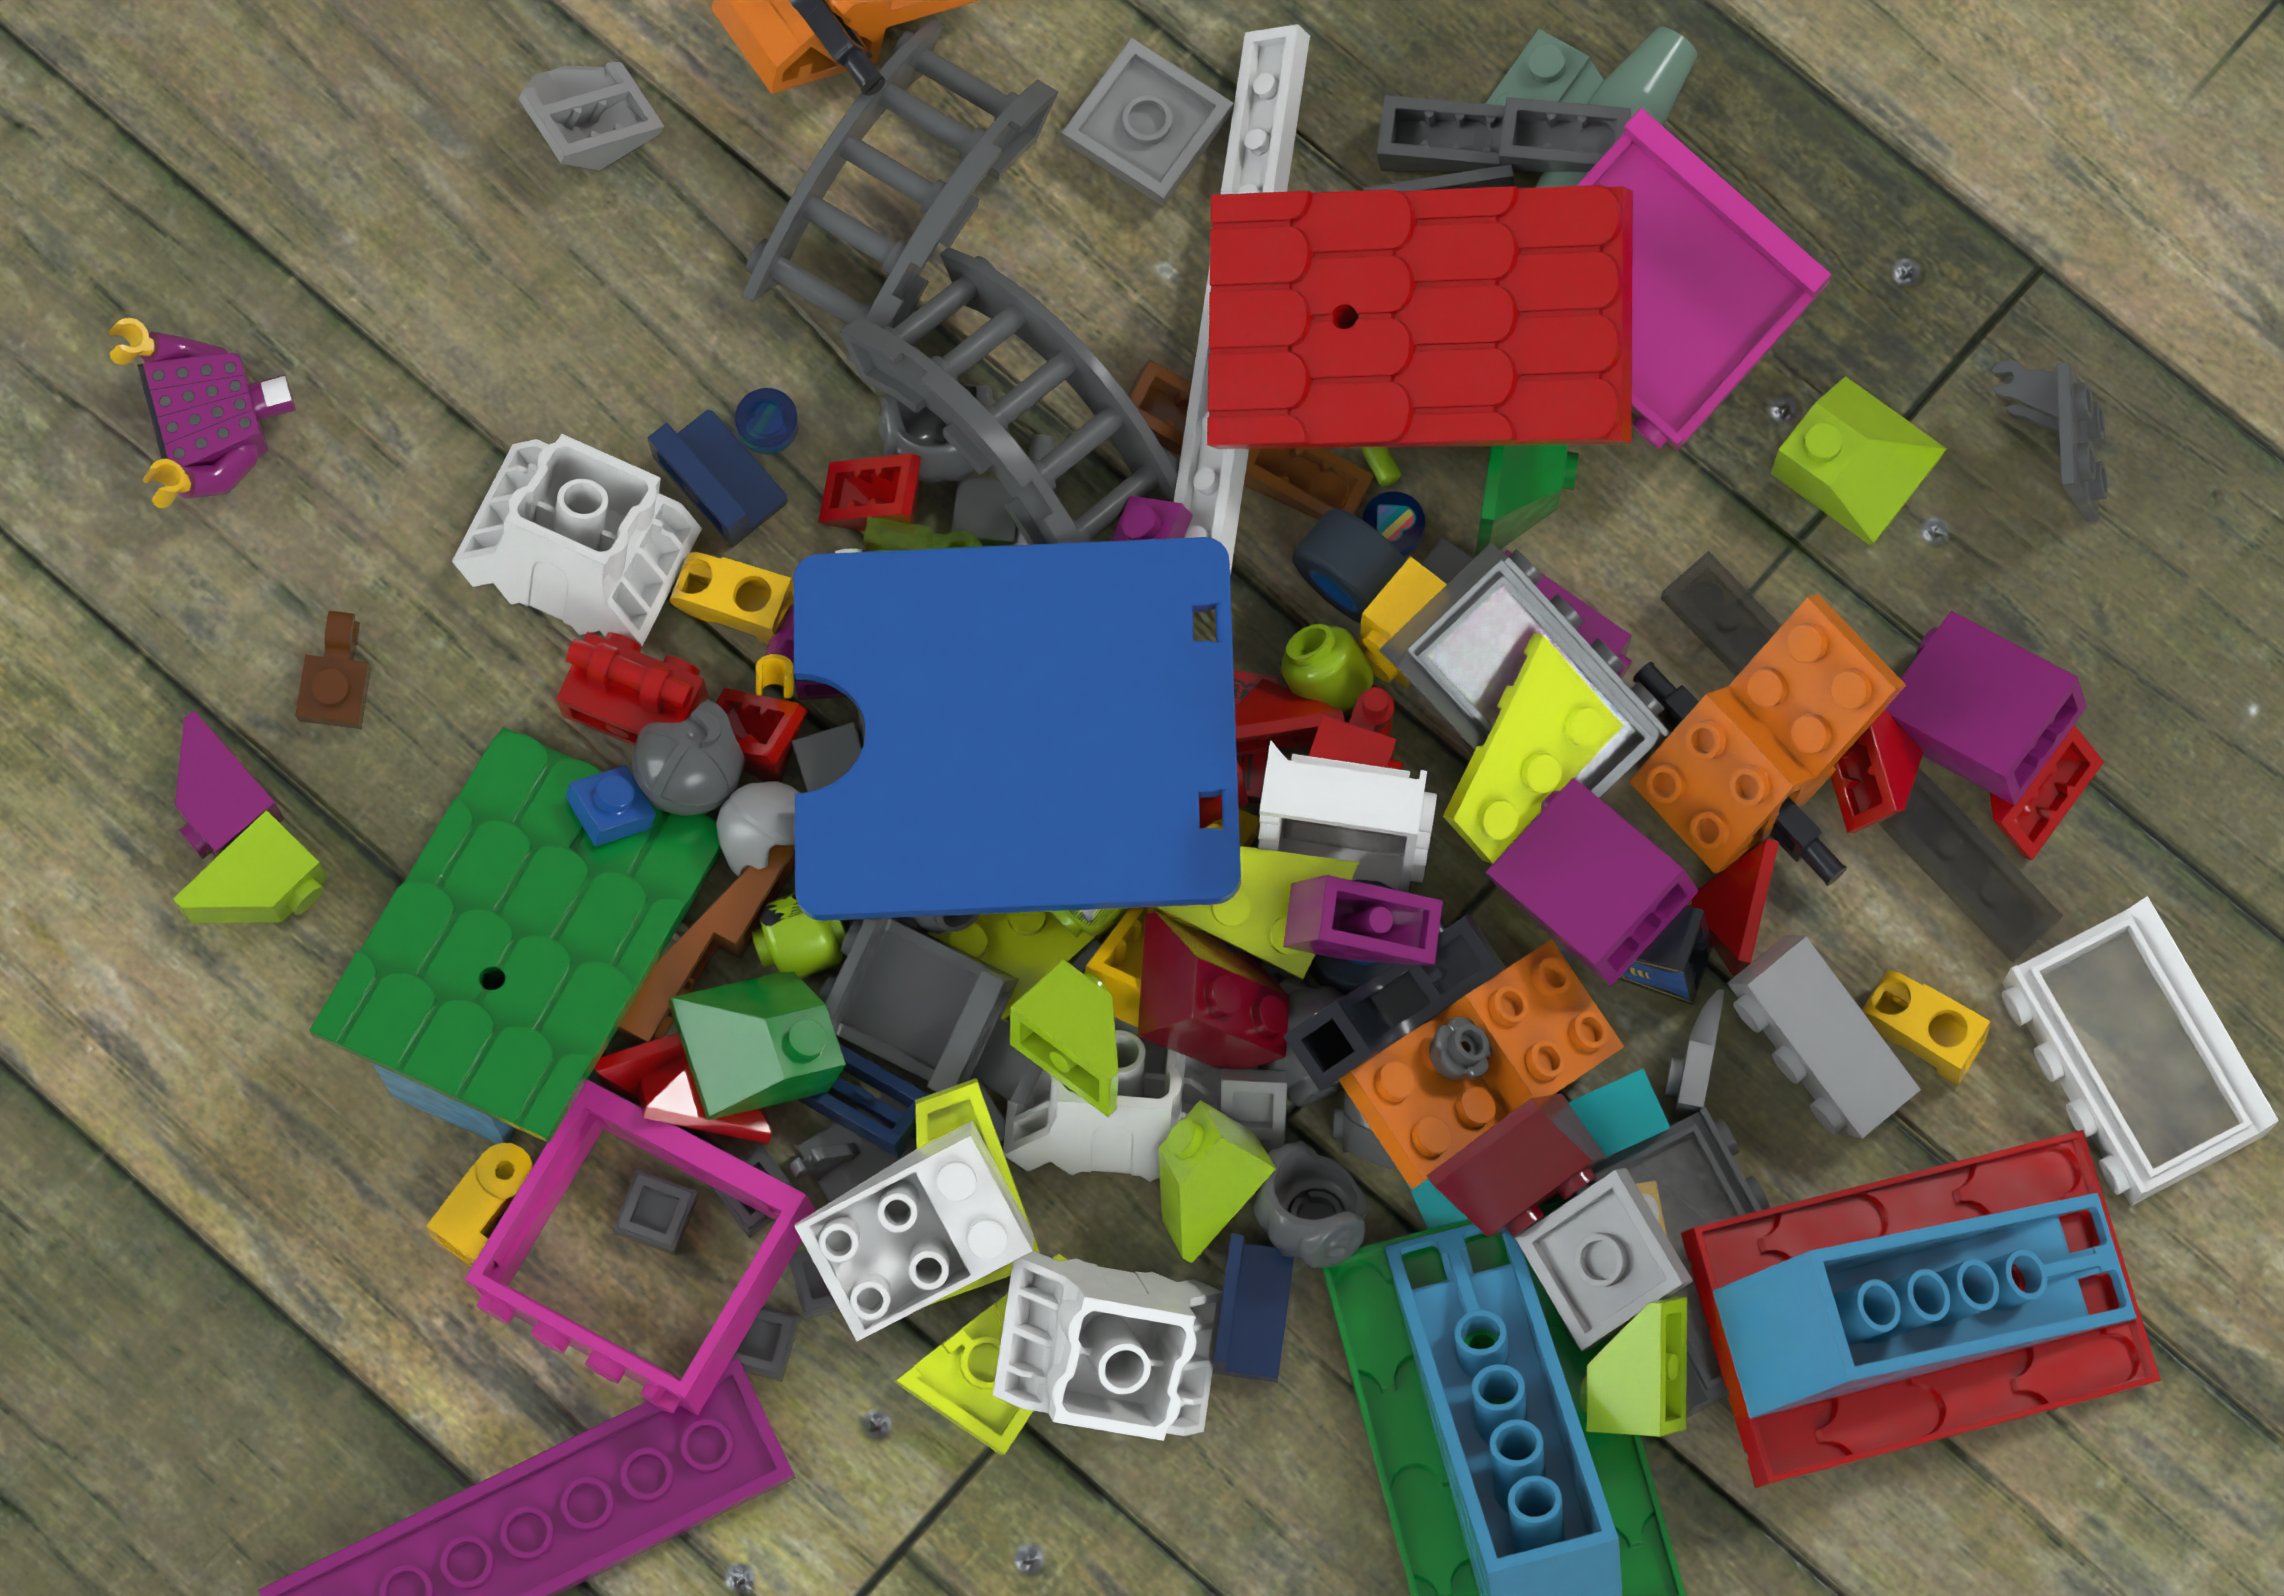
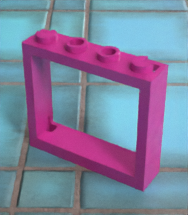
(544, 1187)

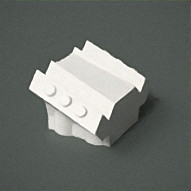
(578, 538)
(1153, 1095)
(1108, 1347)

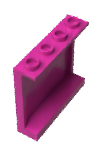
(1707, 281)

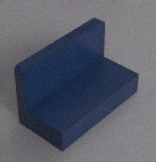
(718, 475)
(1253, 1311)

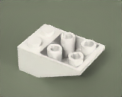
(916, 1231)

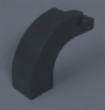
(1393, 1004)

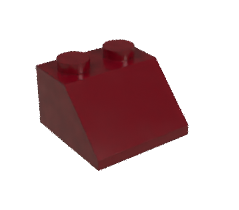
(1208, 998)
(1520, 1166)

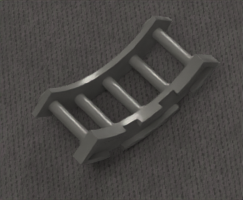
(945, 205)
(980, 431)

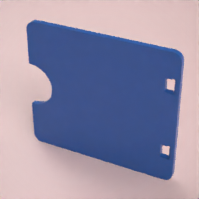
(1021, 729)

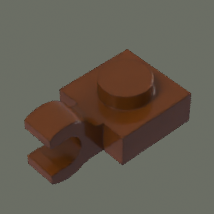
(335, 685)

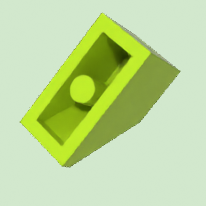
(255, 879)
(1070, 1033)
(1207, 1176)
(1641, 1375)

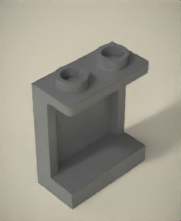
(915, 1000)

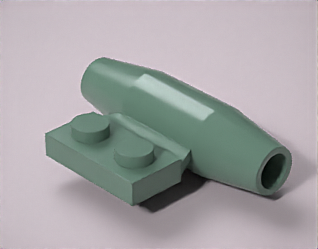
(1560, 73)

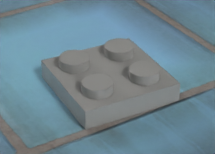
(1147, 122)
(1603, 1258)

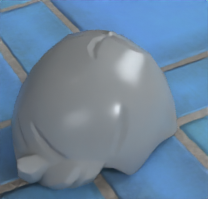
(754, 822)

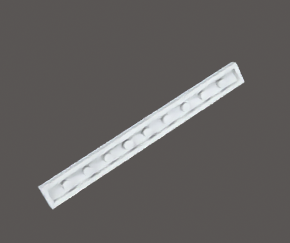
(1256, 162)

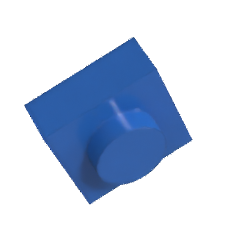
(610, 805)

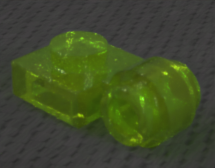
(896, 536)

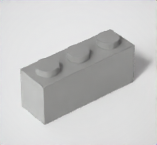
(1822, 1037)

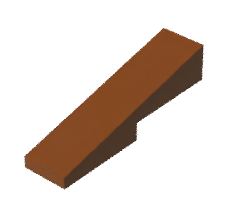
(1298, 477)
(724, 925)

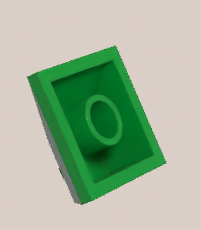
(1522, 489)
(757, 1043)

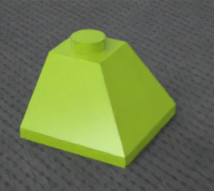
(1856, 459)

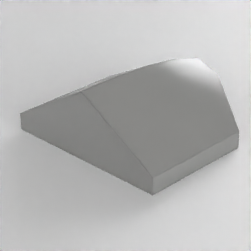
(590, 113)

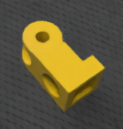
(733, 594)
(1927, 1024)
(480, 1201)

